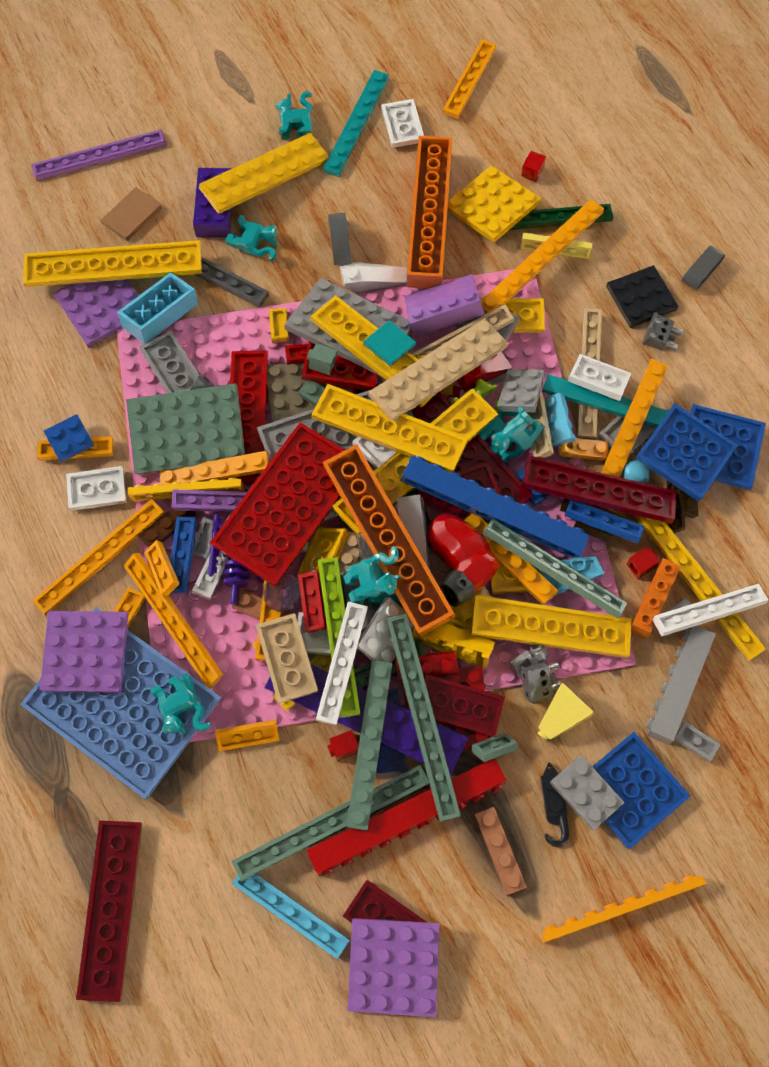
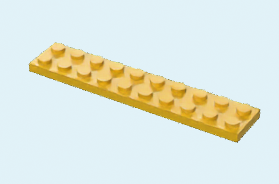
(112, 263)
(464, 417)

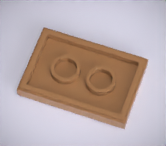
(131, 214)

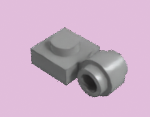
(538, 654)

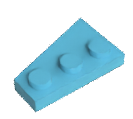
(558, 420)
(584, 565)

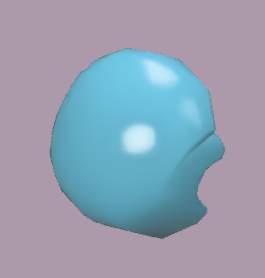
(636, 471)

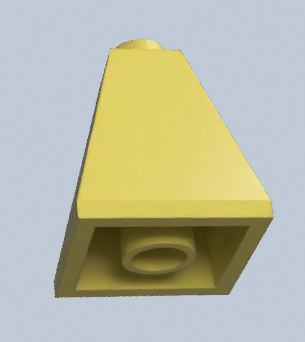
(563, 714)

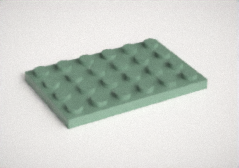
(185, 428)

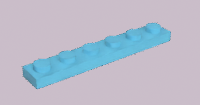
(293, 914)

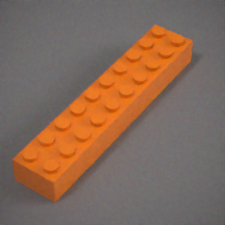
(429, 212)
(382, 530)

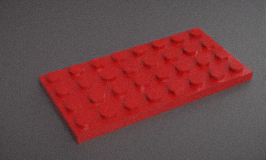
(281, 507)

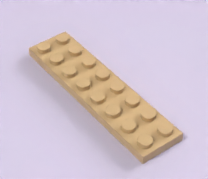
(438, 369)

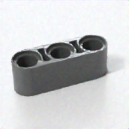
(703, 268)

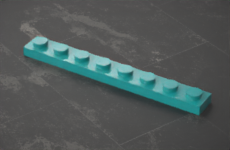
(356, 123)

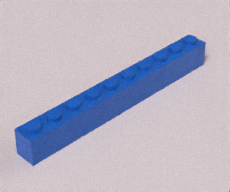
(489, 505)

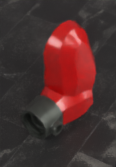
(465, 553)

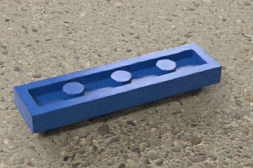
(604, 521)
(183, 551)

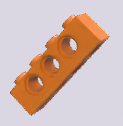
(654, 598)

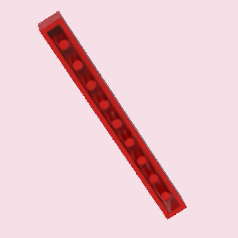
(402, 819)

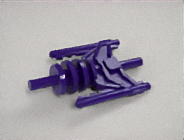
(235, 573)

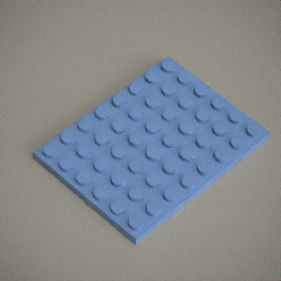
(125, 727)

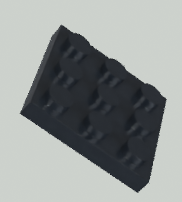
(641, 296)

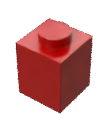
(533, 166)
(643, 562)
(343, 745)

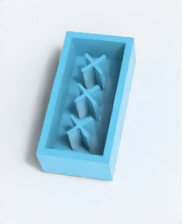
(157, 308)

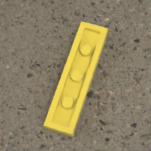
(576, 249)

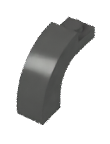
(339, 238)

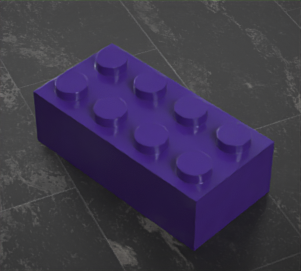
(206, 219)

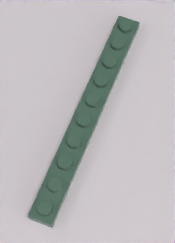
(423, 718)
(326, 825)

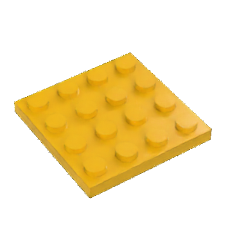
(492, 203)

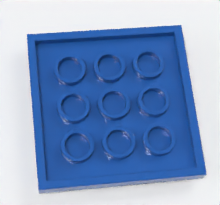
(746, 433)
(686, 452)
(644, 787)

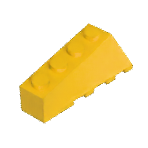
(468, 648)

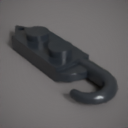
(554, 807)

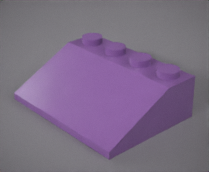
(443, 305)

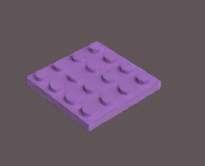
(95, 306)
(84, 651)
(394, 967)

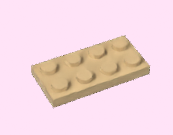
(286, 658)

